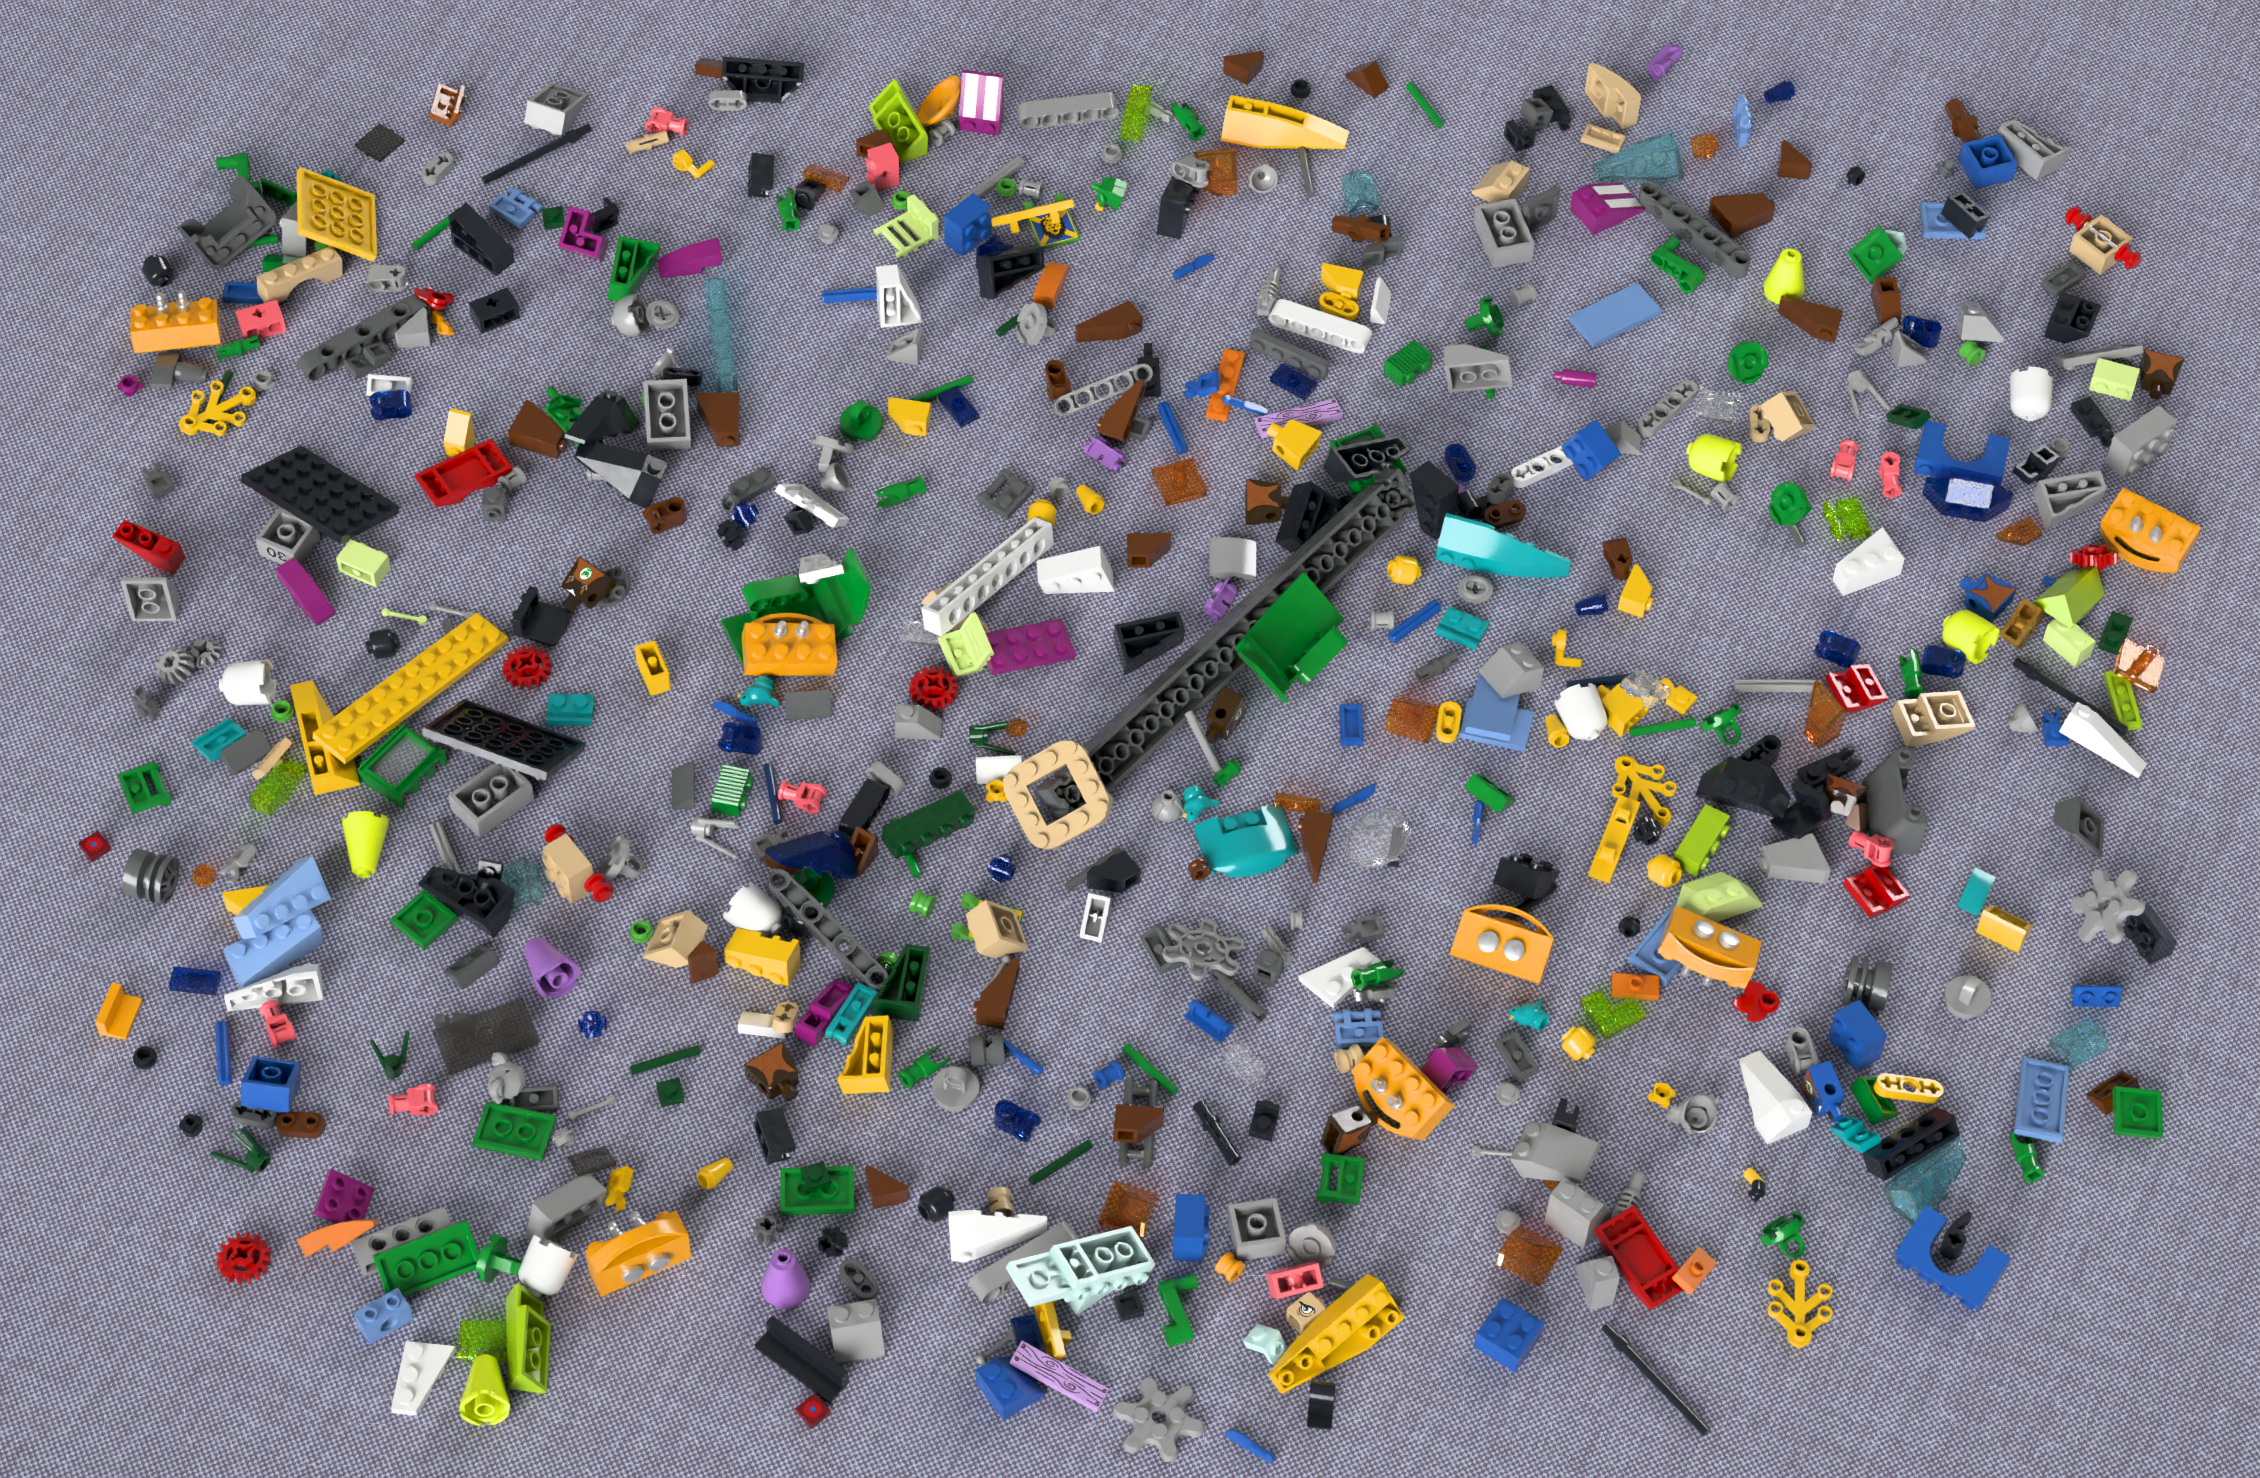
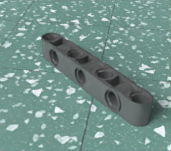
(1694, 229)
(350, 343)
(827, 929)

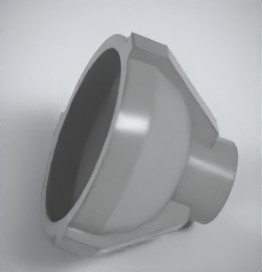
(1263, 183)
(667, 360)
(835, 479)
(2022, 720)
(1166, 809)

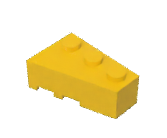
(764, 956)
(871, 1058)

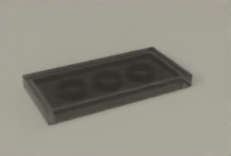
(479, 1036)

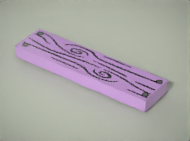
(1309, 415)
(1059, 1376)

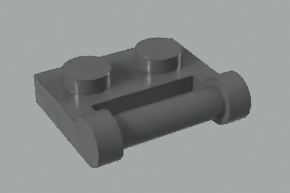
(1010, 499)

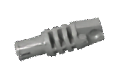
(1268, 292)
(1630, 1195)

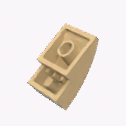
(1612, 95)
(1932, 717)

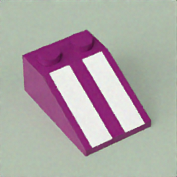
(981, 102)
(1604, 205)

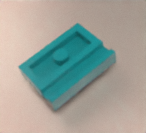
(1462, 628)
(570, 709)
(217, 739)

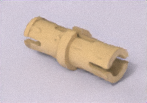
(660, 138)

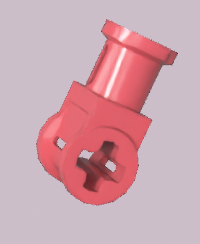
(665, 121)
(1845, 460)
(1889, 474)
(803, 795)
(1874, 847)
(277, 1024)
(415, 1101)

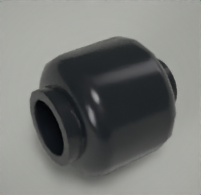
(157, 270)
(383, 643)
(936, 1204)

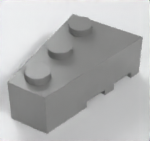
(2031, 151)
(292, 242)
(2068, 496)
(565, 1207)

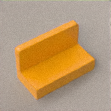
(117, 1013)

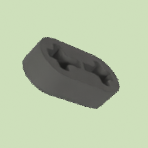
(1500, 488)
(253, 1116)

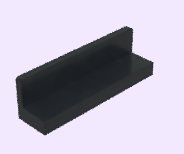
(802, 1360)

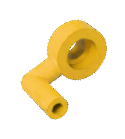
(684, 162)
(1559, 642)

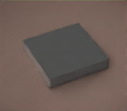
(1541, 208)

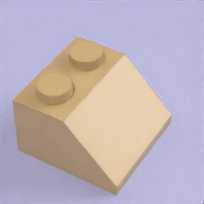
(1503, 182)
(1787, 416)
(995, 930)
(675, 939)

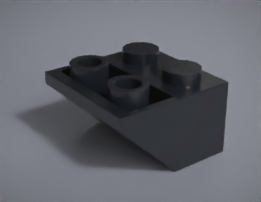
(2071, 319)
(1525, 875)
(2149, 935)

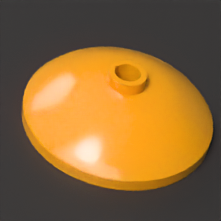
(940, 101)

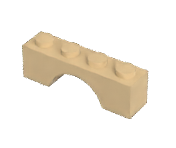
(279, 282)

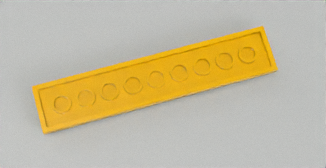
(410, 688)

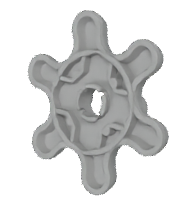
(2119, 908)
(1204, 938)
(1162, 1434)

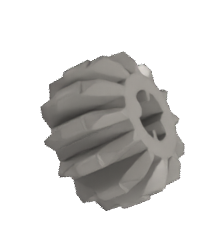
(174, 666)

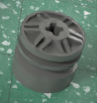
(150, 876)
(1867, 983)

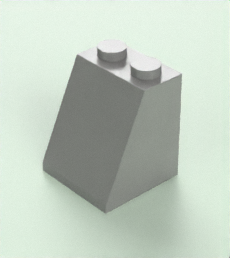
(1575, 1213)

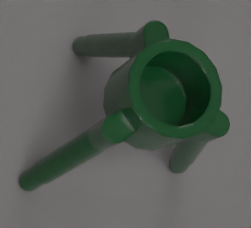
(980, 733)
(392, 1064)
(256, 1157)

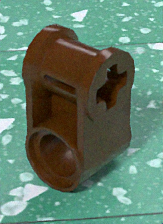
(1056, 380)
(666, 514)
(1618, 557)

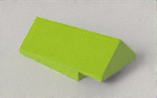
(900, 122)
(2072, 595)
(527, 1341)

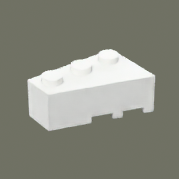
(895, 298)
(1076, 572)

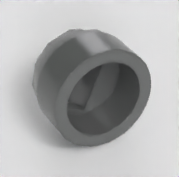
(725, 502)

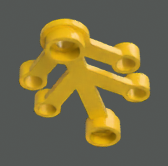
(216, 411)
(1643, 786)
(1799, 1306)

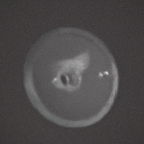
(1377, 837)

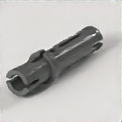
(1246, 1001)

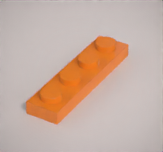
(1230, 371)

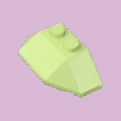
(1718, 897)

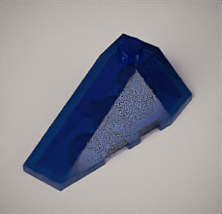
(817, 852)

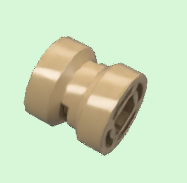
(1348, 1059)
(1000, 1201)

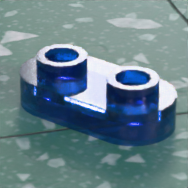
(1461, 464)

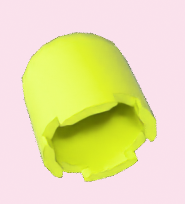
(1714, 457)
(1969, 634)

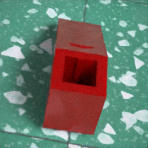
(150, 546)

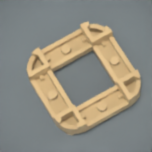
(1072, 825)

